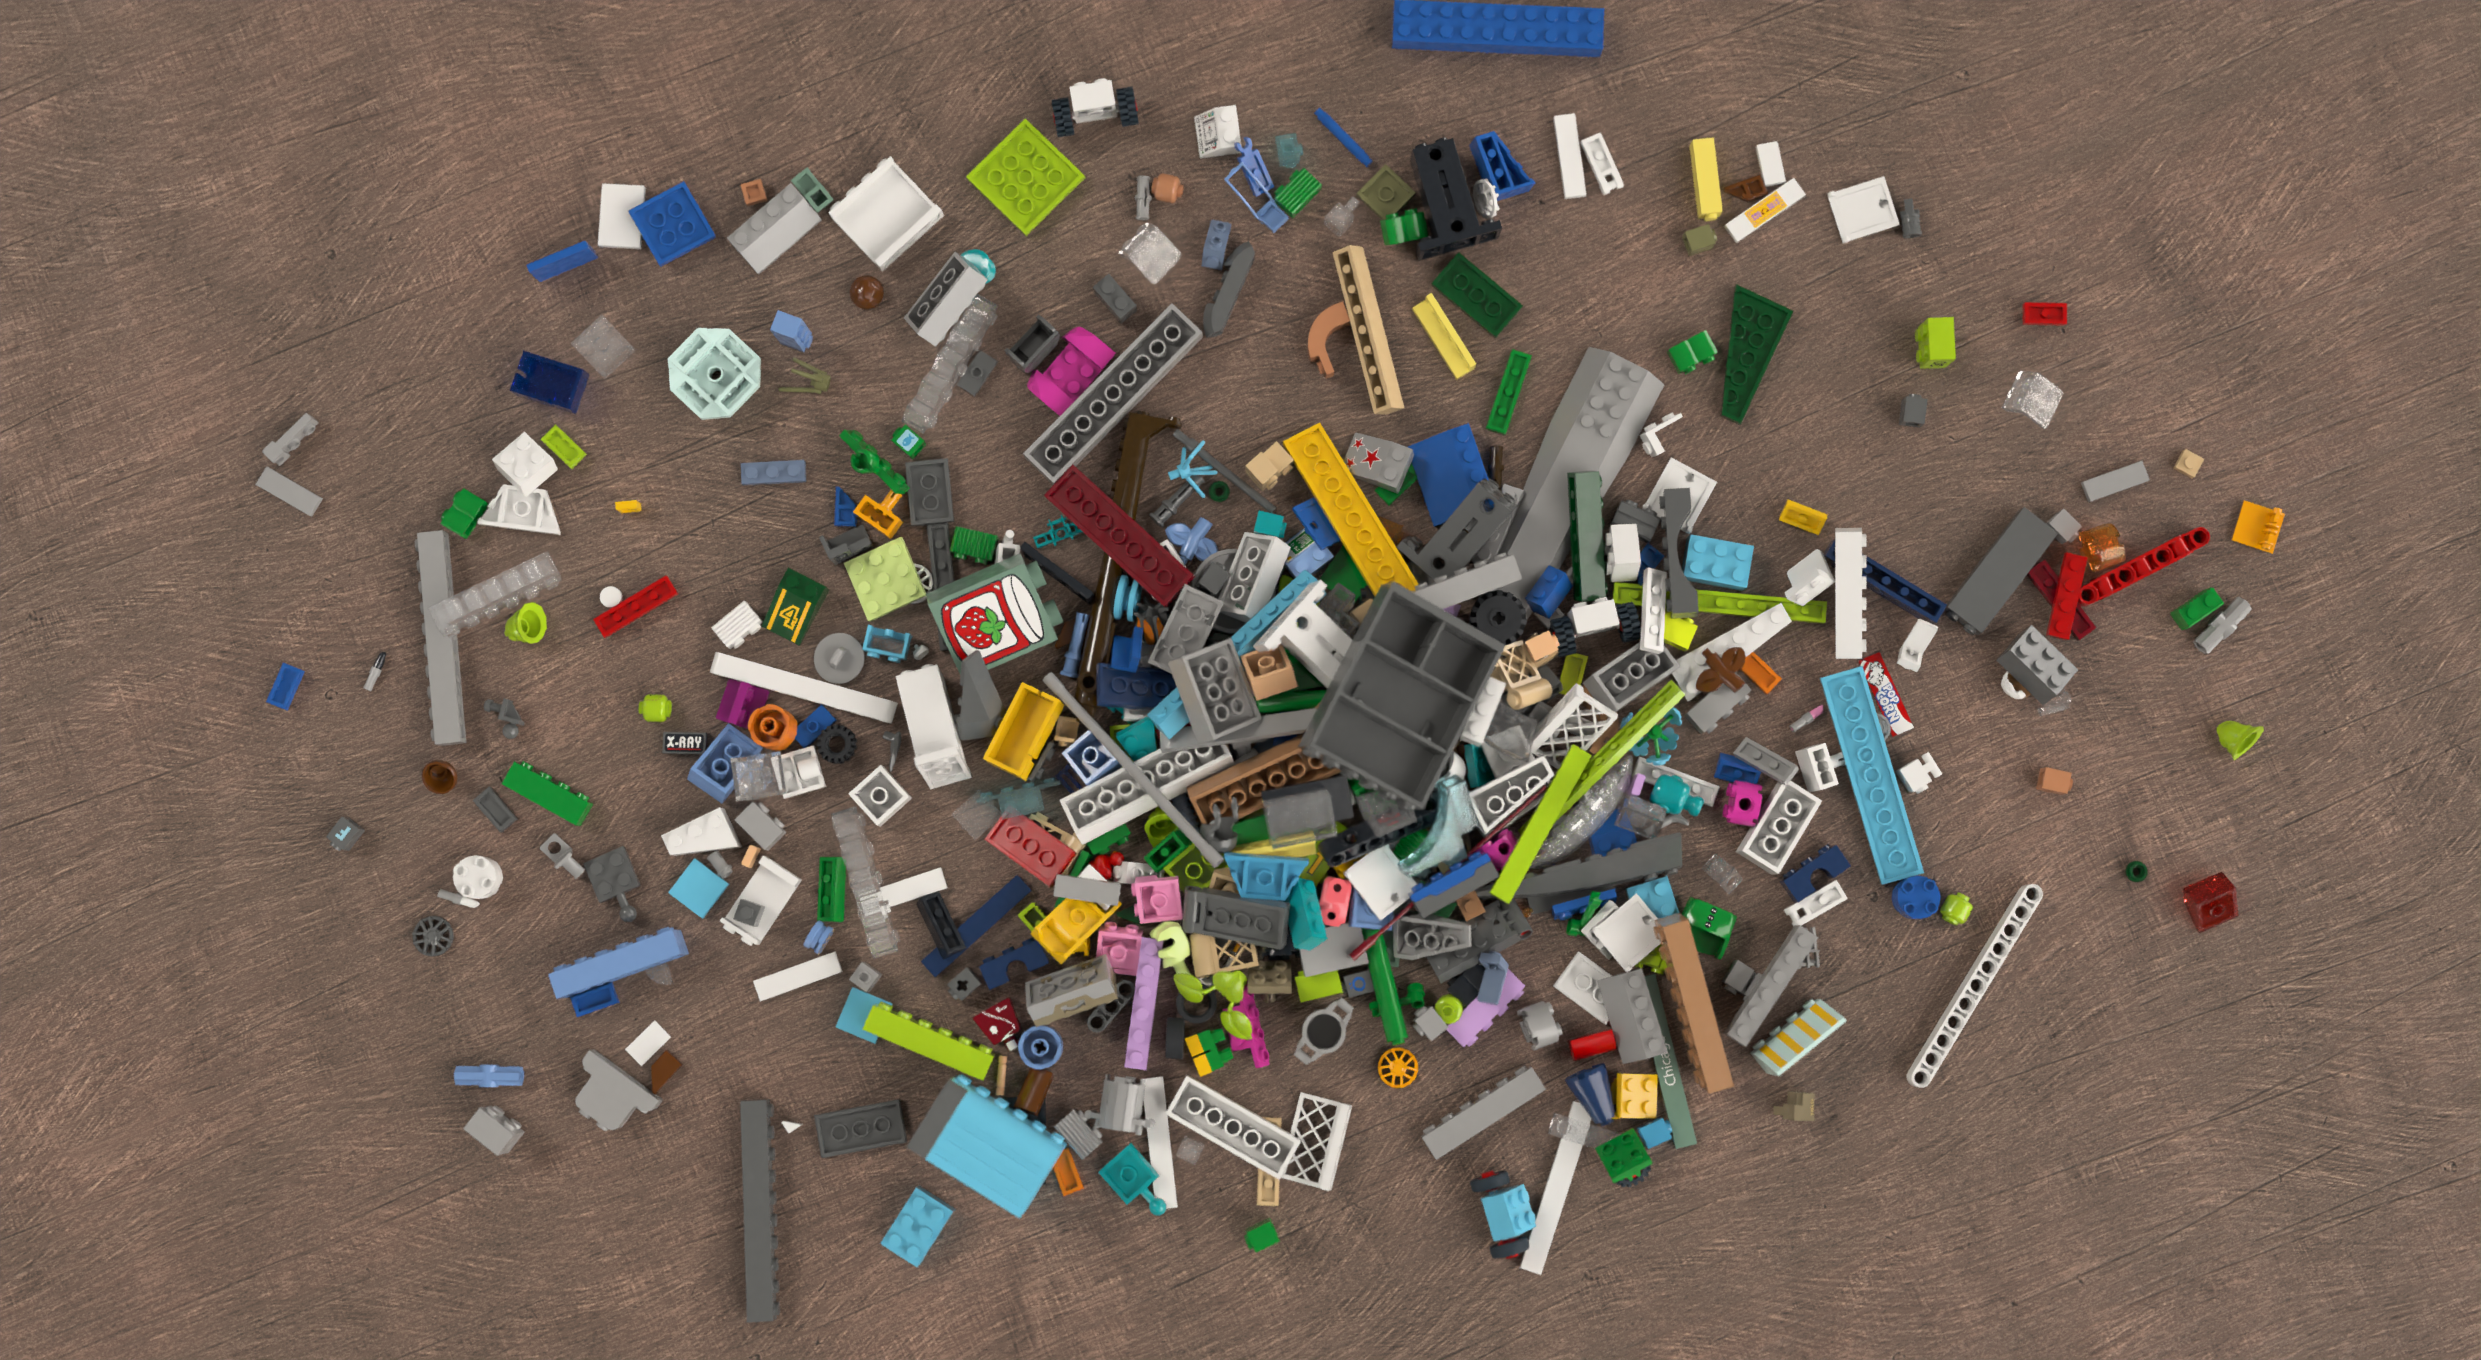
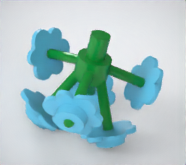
(1663, 739)

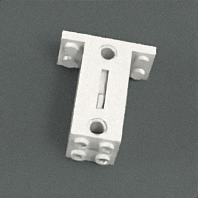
(1317, 640)
(932, 726)

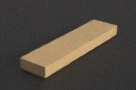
(1267, 1184)

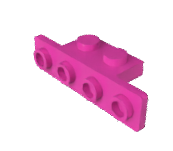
(1257, 1044)

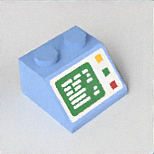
(1305, 555)

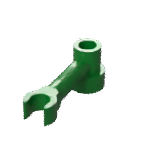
(1575, 926)
(1414, 996)

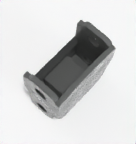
(1034, 345)

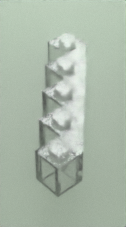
(950, 364)
(865, 882)

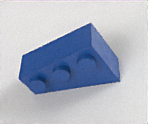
(1499, 167)

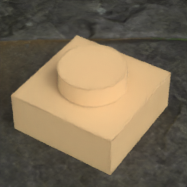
(2188, 463)

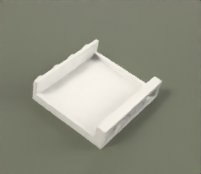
(885, 213)

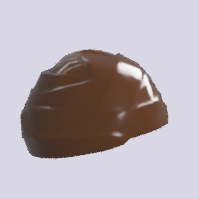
(866, 292)
(439, 776)

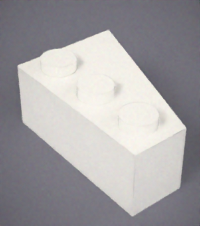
(702, 834)

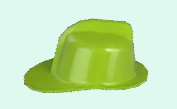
(1158, 826)

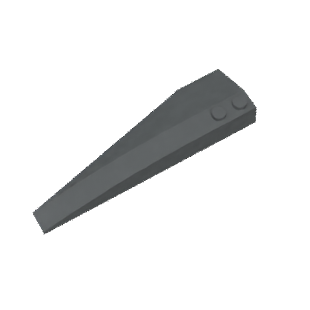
(1639, 861)

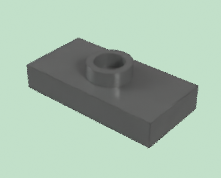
(977, 373)

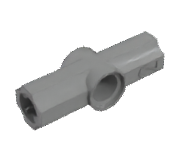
(2222, 625)

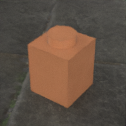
(2054, 781)

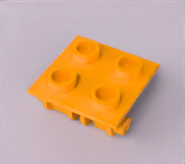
(2258, 526)

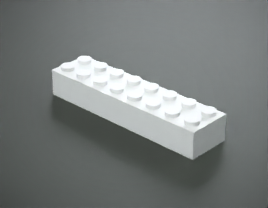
(1120, 798)

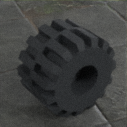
(1508, 606)

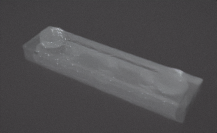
(1580, 1131)

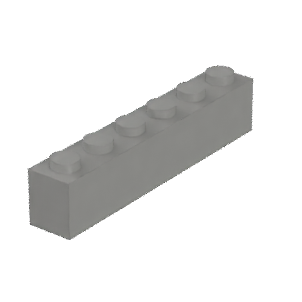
(1471, 582)
(1770, 985)
(1483, 1112)

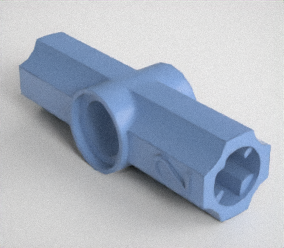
(489, 1075)

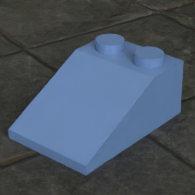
(714, 769)

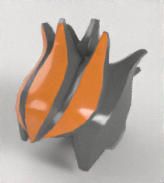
(1152, 620)

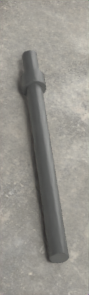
(1191, 444)

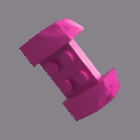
(1071, 370)

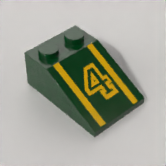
(794, 606)

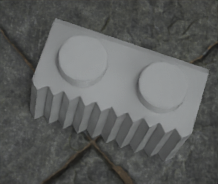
(1078, 1133)

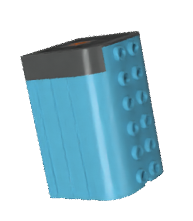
(987, 1144)

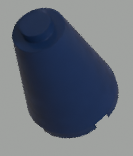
(1593, 1092)

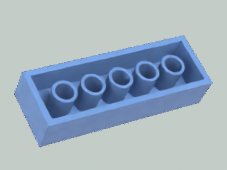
(618, 964)

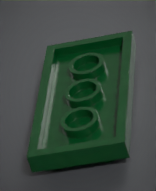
(1477, 295)

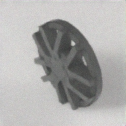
(433, 936)

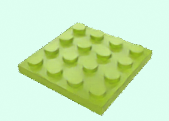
(1025, 177)

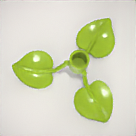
(1231, 987)

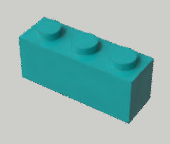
(1305, 916)

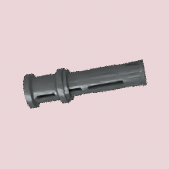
(1170, 506)

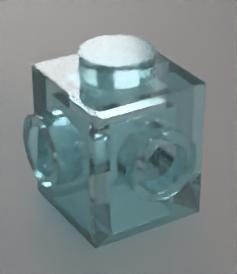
(1288, 150)

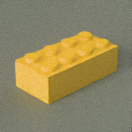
(1023, 731)

